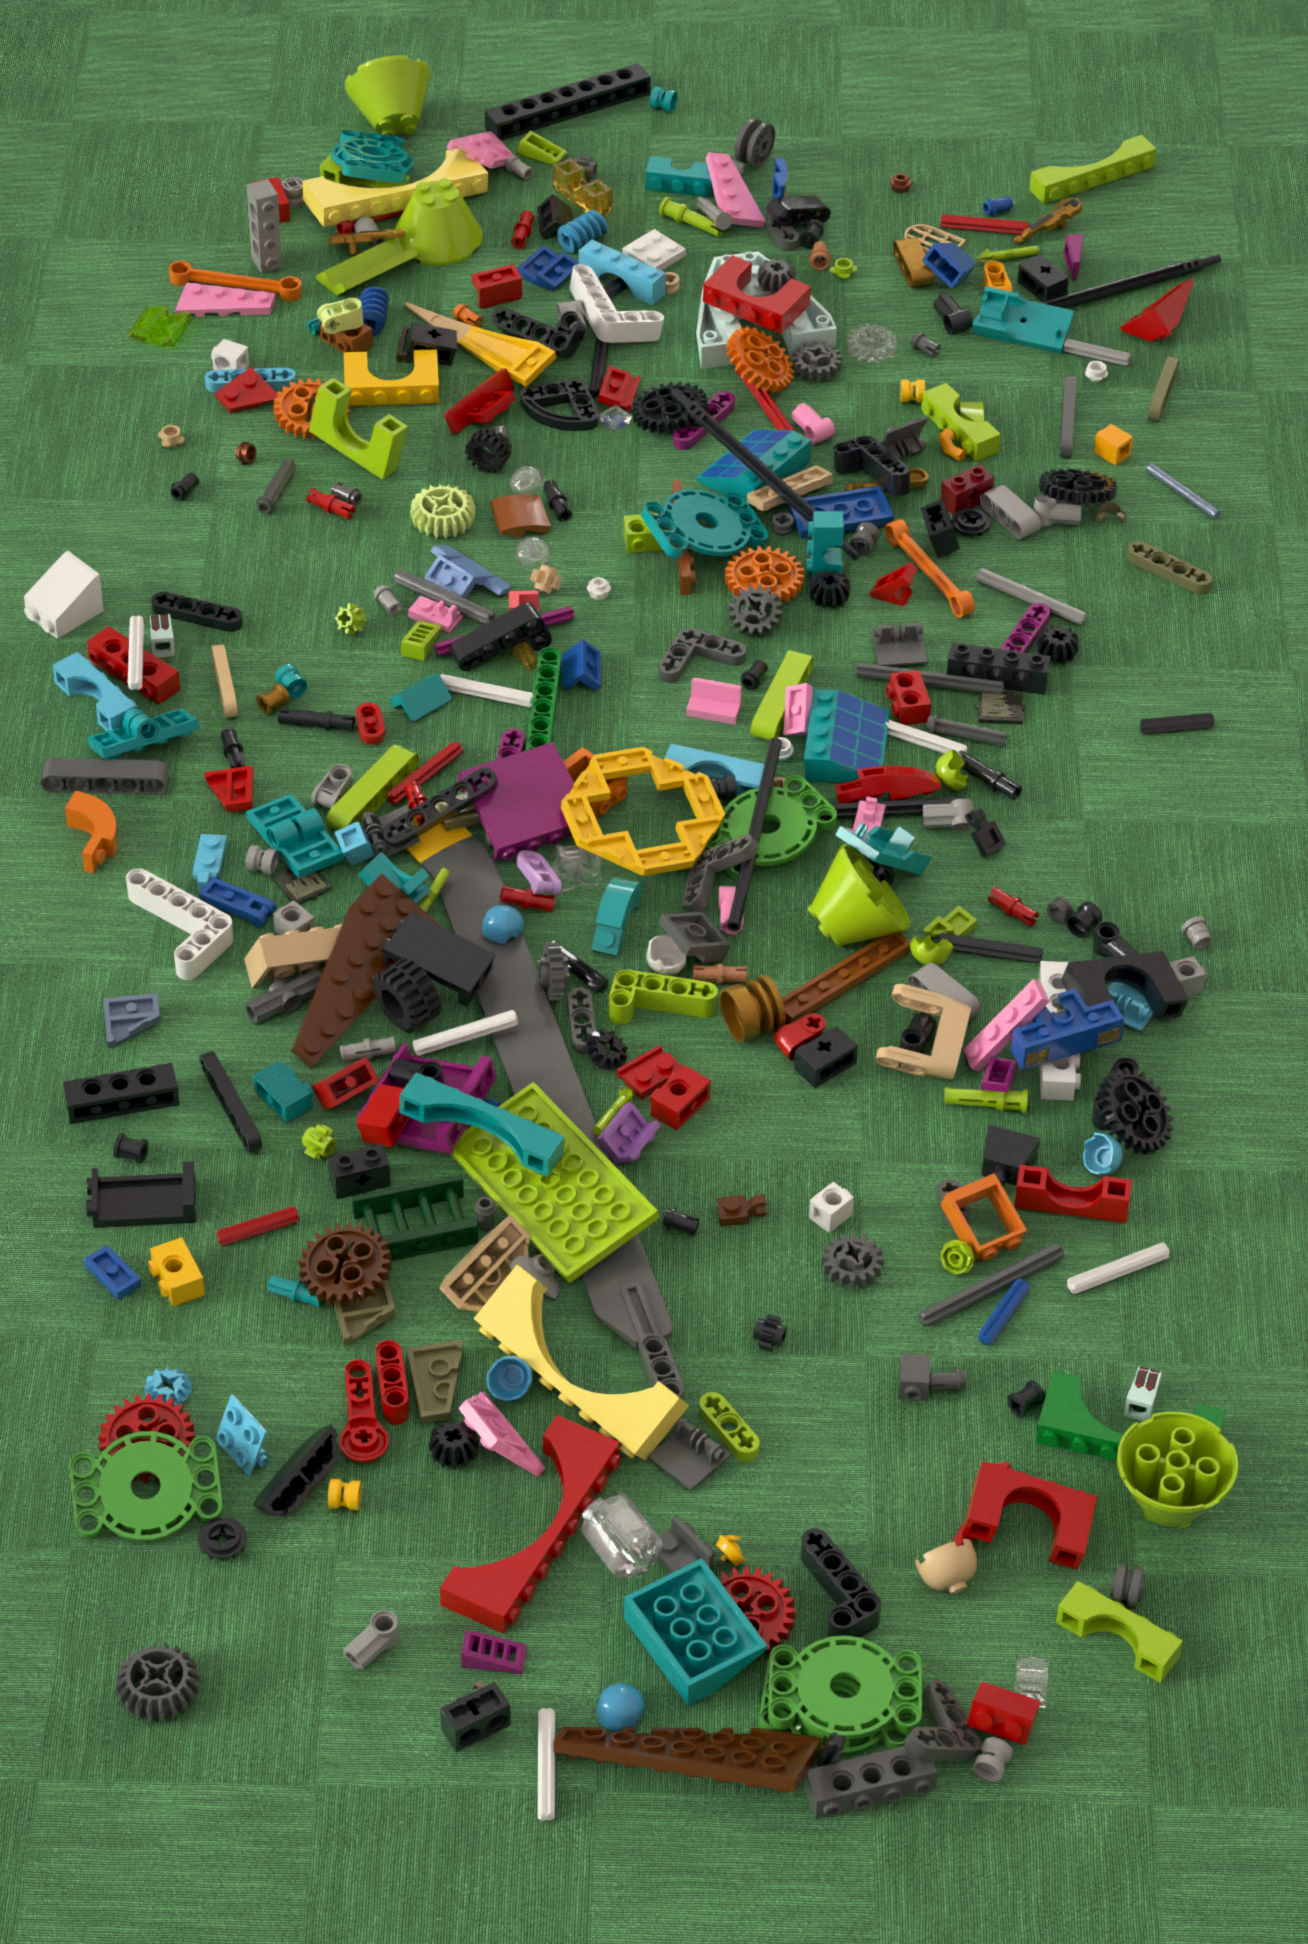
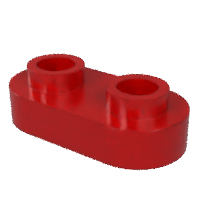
(370, 723)

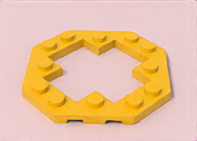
(618, 846)

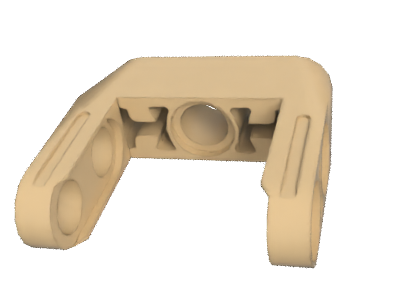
(948, 1037)

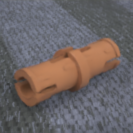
(720, 973)

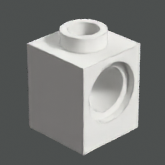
(230, 356)
(831, 1207)

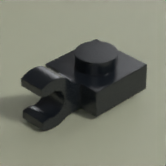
(987, 834)

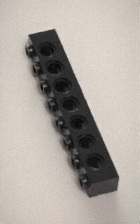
(568, 102)

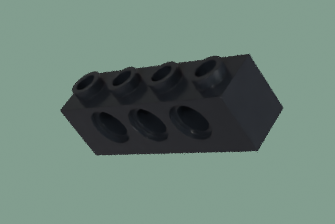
(1016, 669)
(121, 1093)

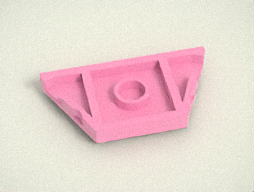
(483, 148)
(498, 1433)

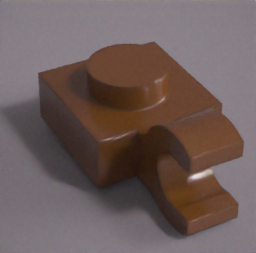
(736, 1210)

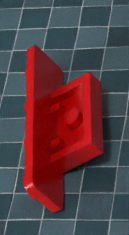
(482, 403)

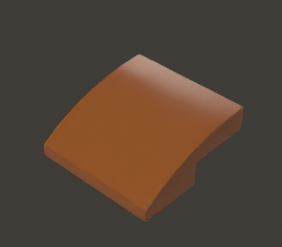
(520, 513)

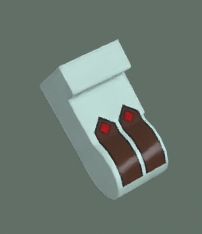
(162, 633)
(1143, 1393)

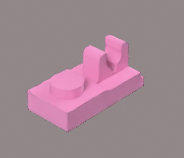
(435, 613)
(797, 709)
(869, 813)

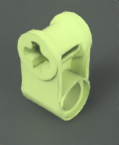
(343, 315)

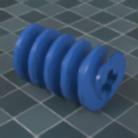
(374, 308)

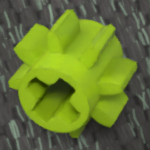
(350, 619)
(319, 1141)

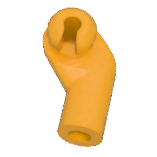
(945, 439)

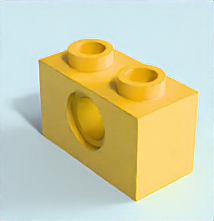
(176, 1272)

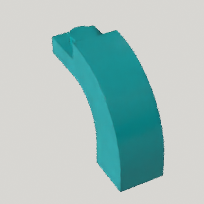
(411, 885)
(616, 905)

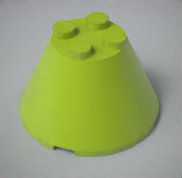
(390, 92)
(439, 224)
(855, 903)
(1176, 1467)

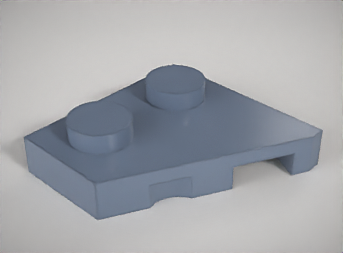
(129, 1016)

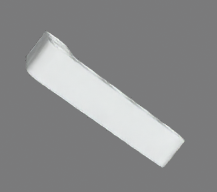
(603, 317)
(209, 927)

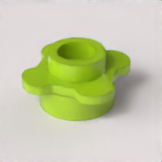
(843, 268)

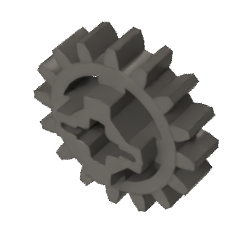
(817, 361)
(758, 601)
(553, 971)
(852, 1261)

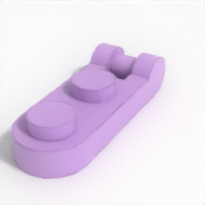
(538, 873)

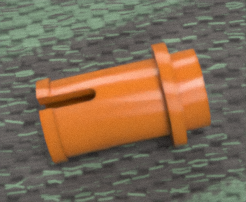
(463, 314)

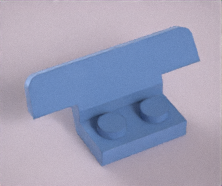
(460, 574)

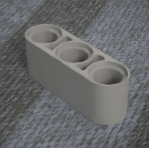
(1010, 512)
(936, 980)

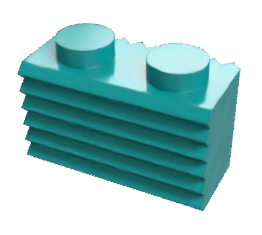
(283, 1091)

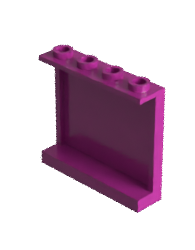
(526, 803)
(441, 1135)

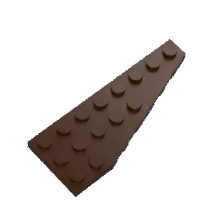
(353, 963)

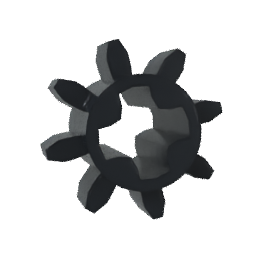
(769, 1332)

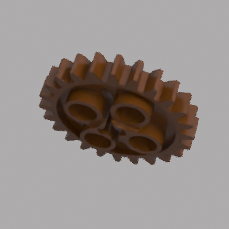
(322, 1259)

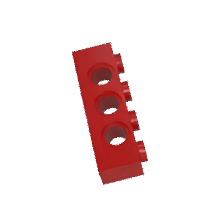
(111, 652)

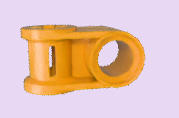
(995, 276)

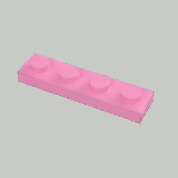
(1000, 1029)

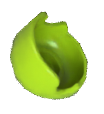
(948, 770)
(929, 952)

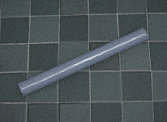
(1183, 491)

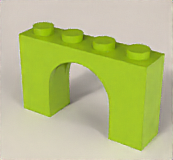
(332, 426)

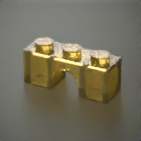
(571, 183)

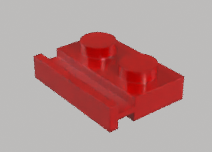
(618, 388)
(648, 1071)

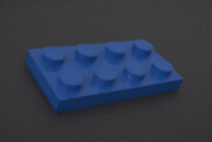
(857, 507)

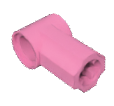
(812, 424)
(726, 896)

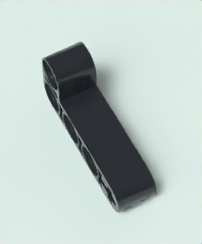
(536, 329)
(876, 461)
(501, 635)
(819, 1557)

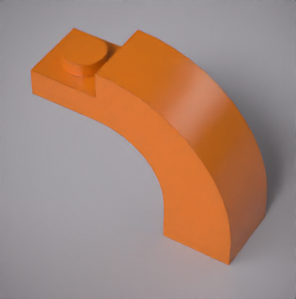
(96, 818)

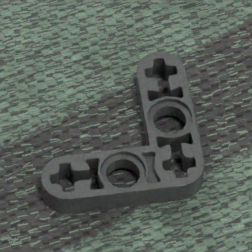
(692, 642)
(712, 861)
(951, 1738)

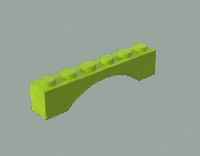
(1059, 182)

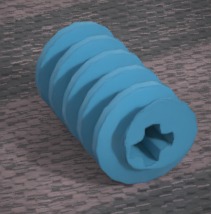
(582, 230)

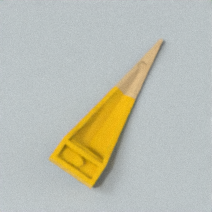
(520, 357)

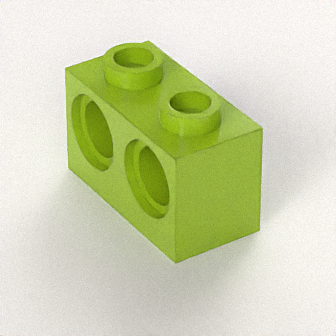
(638, 535)

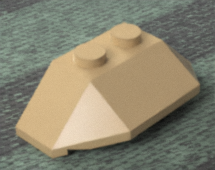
(486, 1266)

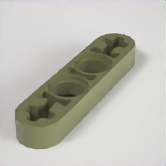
(1163, 388)
(1194, 579)

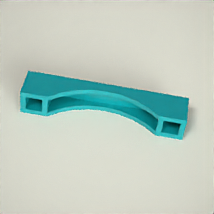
(436, 1102)

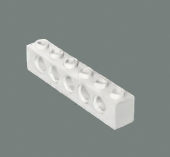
(1057, 1077)

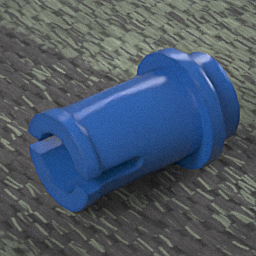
(994, 206)

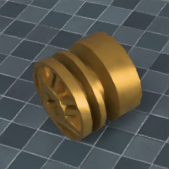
(752, 1008)

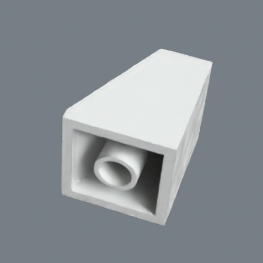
(65, 596)

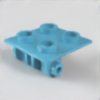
(1131, 1005)
(242, 1437)

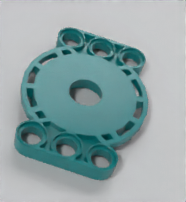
(372, 156)
(680, 518)

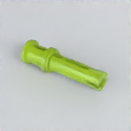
(682, 214)
(984, 1098)

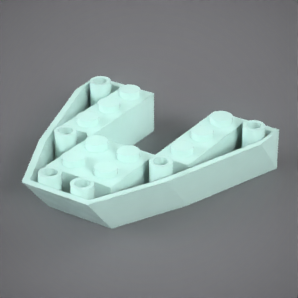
(717, 325)

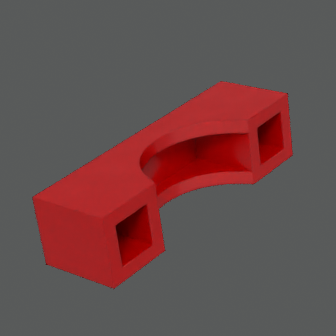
(1042, 1192)

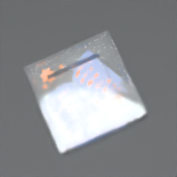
(614, 418)

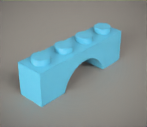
(645, 281)
(79, 677)
(745, 773)

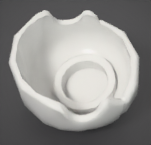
(665, 956)

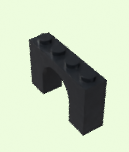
(1145, 972)

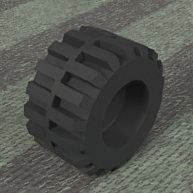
(407, 995)

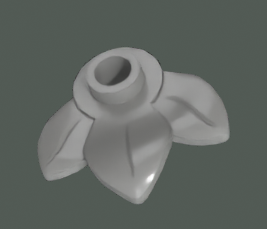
(540, 1269)

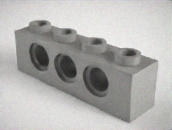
(264, 226)

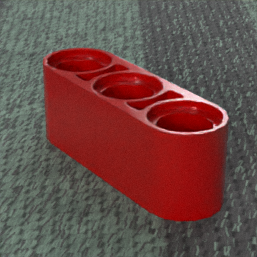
(392, 1382)

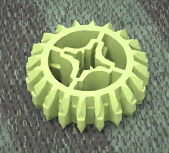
(442, 511)

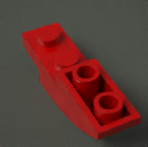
(897, 780)

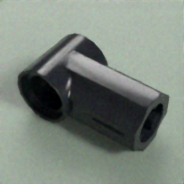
(953, 316)
(1109, 943)
(918, 1032)
(404, 1070)

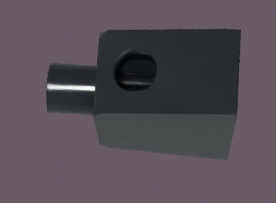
(1006, 1152)

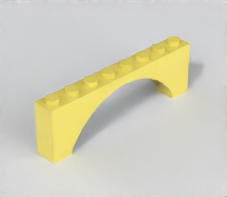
(339, 202)
(633, 1418)

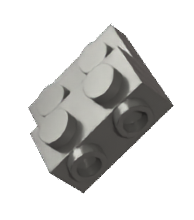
(696, 935)

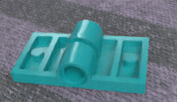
(141, 730)
(295, 834)

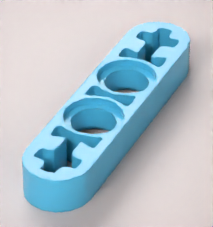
(275, 377)

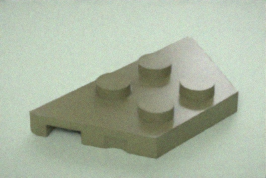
(366, 1316)

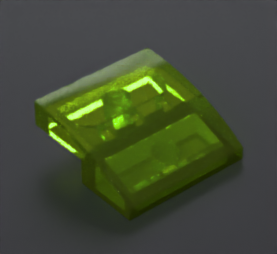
(159, 326)

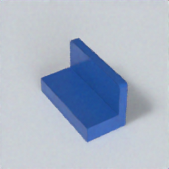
(581, 664)

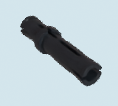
(316, 719)
(995, 780)

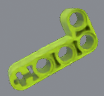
(659, 993)

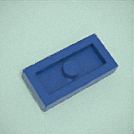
(112, 1272)

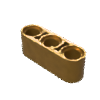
(909, 258)

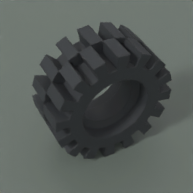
(492, 441)

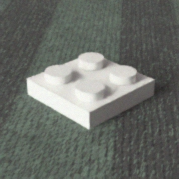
(655, 250)

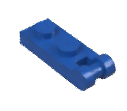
(237, 901)

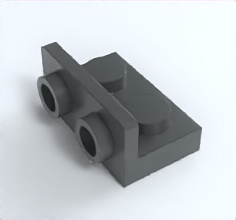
(683, 1547)

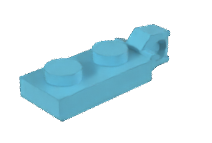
(209, 858)

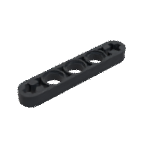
(427, 808)
(230, 1102)

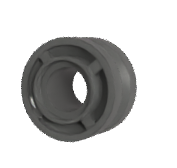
(1127, 1584)

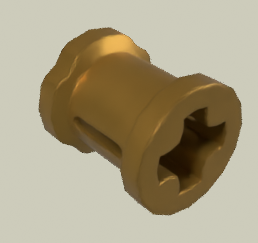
(273, 699)

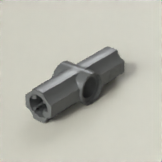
(283, 996)

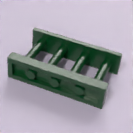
(422, 1240)

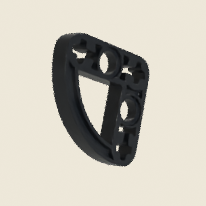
(532, 404)

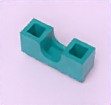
(664, 178)
(826, 532)

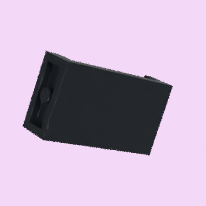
(441, 955)
(142, 1199)

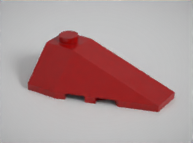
(1161, 316)

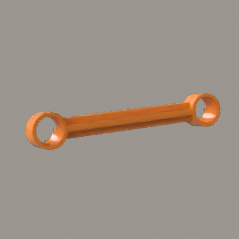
(288, 288)
(960, 601)

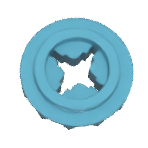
(181, 1385)

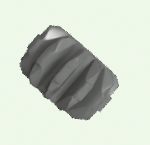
(775, 274)

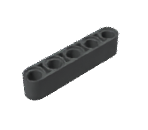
(104, 776)

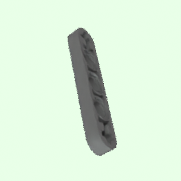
(1068, 413)

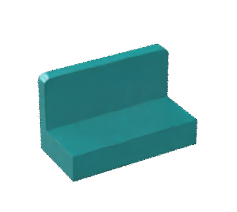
(422, 697)

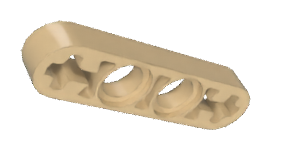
(224, 681)

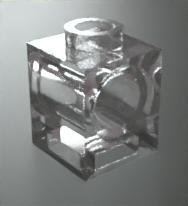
(1032, 1678)

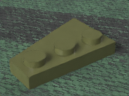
(435, 1378)

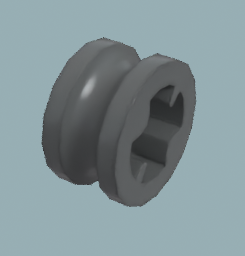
(782, 523)
(1059, 909)

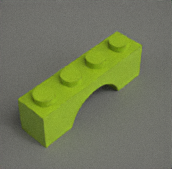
(333, 172)
(976, 438)
(1088, 1612)

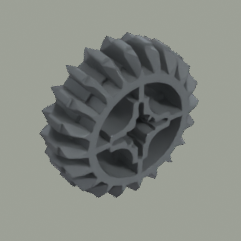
(156, 1693)

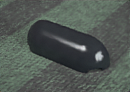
(299, 1474)

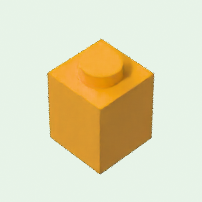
(1113, 444)

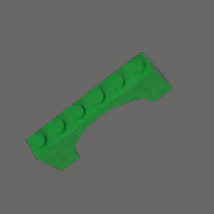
(1071, 1426)

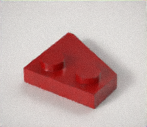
(245, 392)
(233, 787)

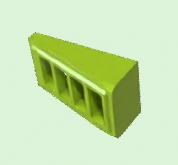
(540, 149)
(420, 640)

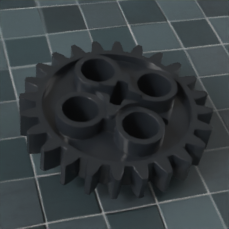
(662, 412)
(1077, 486)
(1135, 1111)

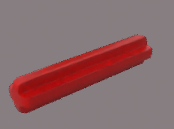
(257, 1226)

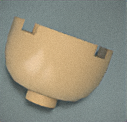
(948, 1567)

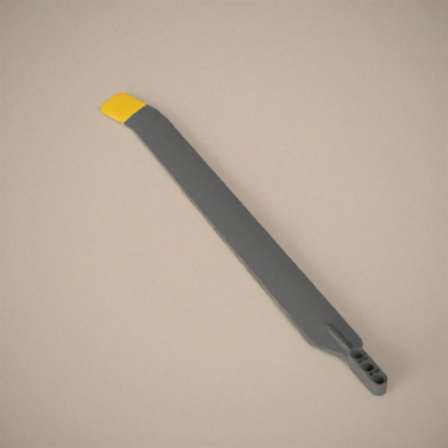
(534, 1051)

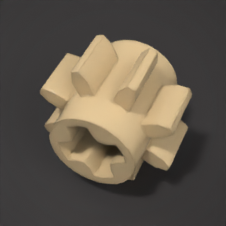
(545, 579)

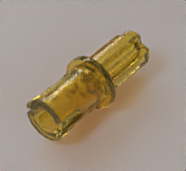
(524, 652)

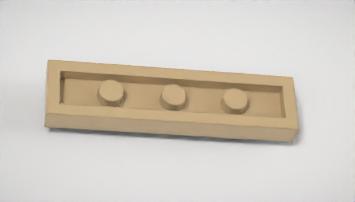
(801, 483)

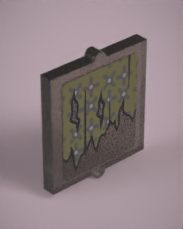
(1001, 708)
(302, 888)

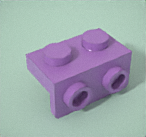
(627, 1135)

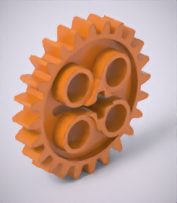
(760, 359)
(295, 404)
(765, 568)

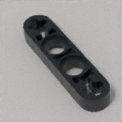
(224, 617)

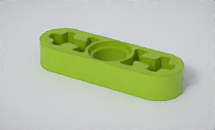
(729, 1438)

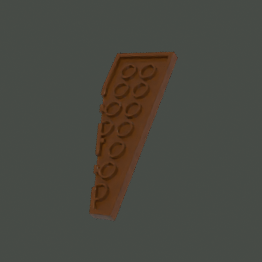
(755, 1759)

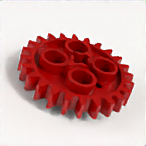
(129, 1420)
(769, 1624)

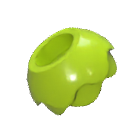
(952, 1262)

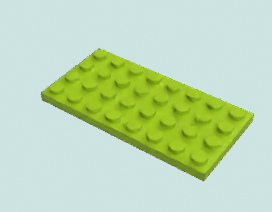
(573, 1213)

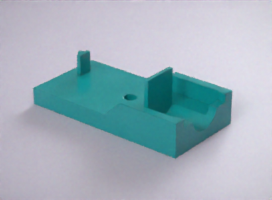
(1001, 316)
(886, 847)

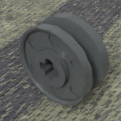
(755, 142)

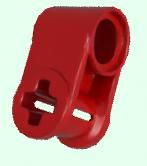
(800, 1032)

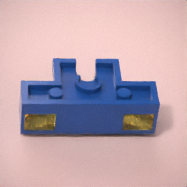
(1067, 1032)

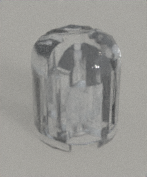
(621, 1535)

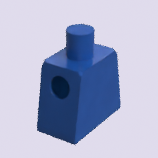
(952, 265)

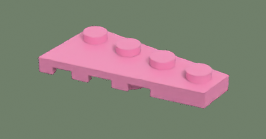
(732, 192)
(204, 299)

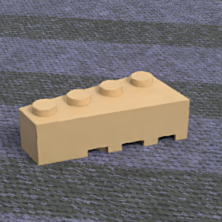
(289, 954)

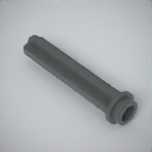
(266, 502)
(965, 731)

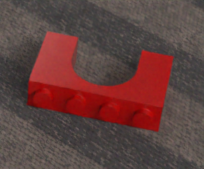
(773, 312)
(1067, 1509)

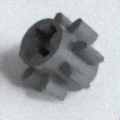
(589, 166)

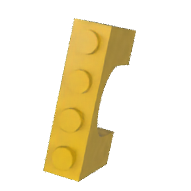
(417, 388)

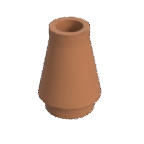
(820, 256)

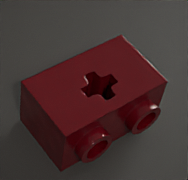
(965, 488)

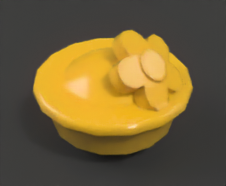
(730, 1549)

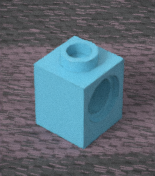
(354, 843)

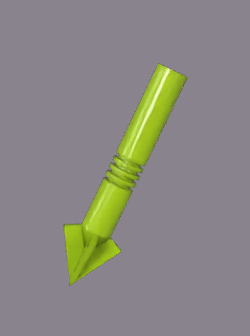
(987, 256)
(435, 888)
(624, 1098)

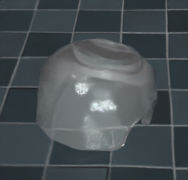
(527, 480)
(532, 553)

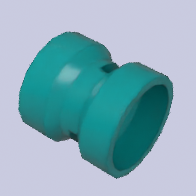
(663, 99)
(291, 680)

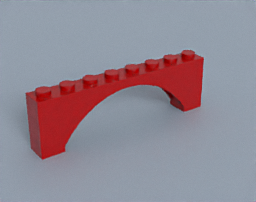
(498, 1590)

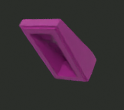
(1072, 253)
(999, 1074)
(484, 1642)

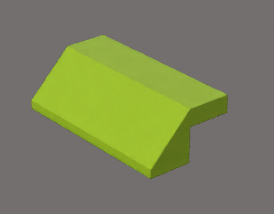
(365, 266)

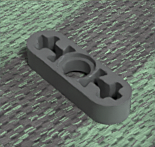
(582, 1012)

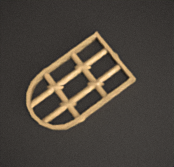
(915, 228)

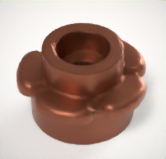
(900, 183)
(246, 453)

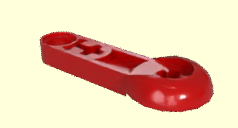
(362, 1419)

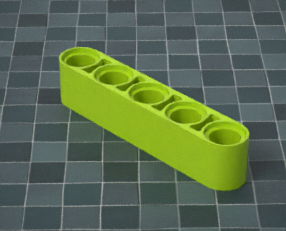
(770, 715)
(371, 789)

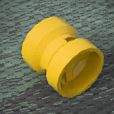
(906, 390)
(351, 1496)

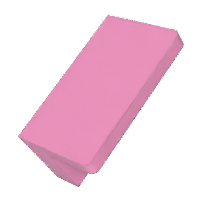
(714, 701)

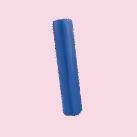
(1003, 1311)

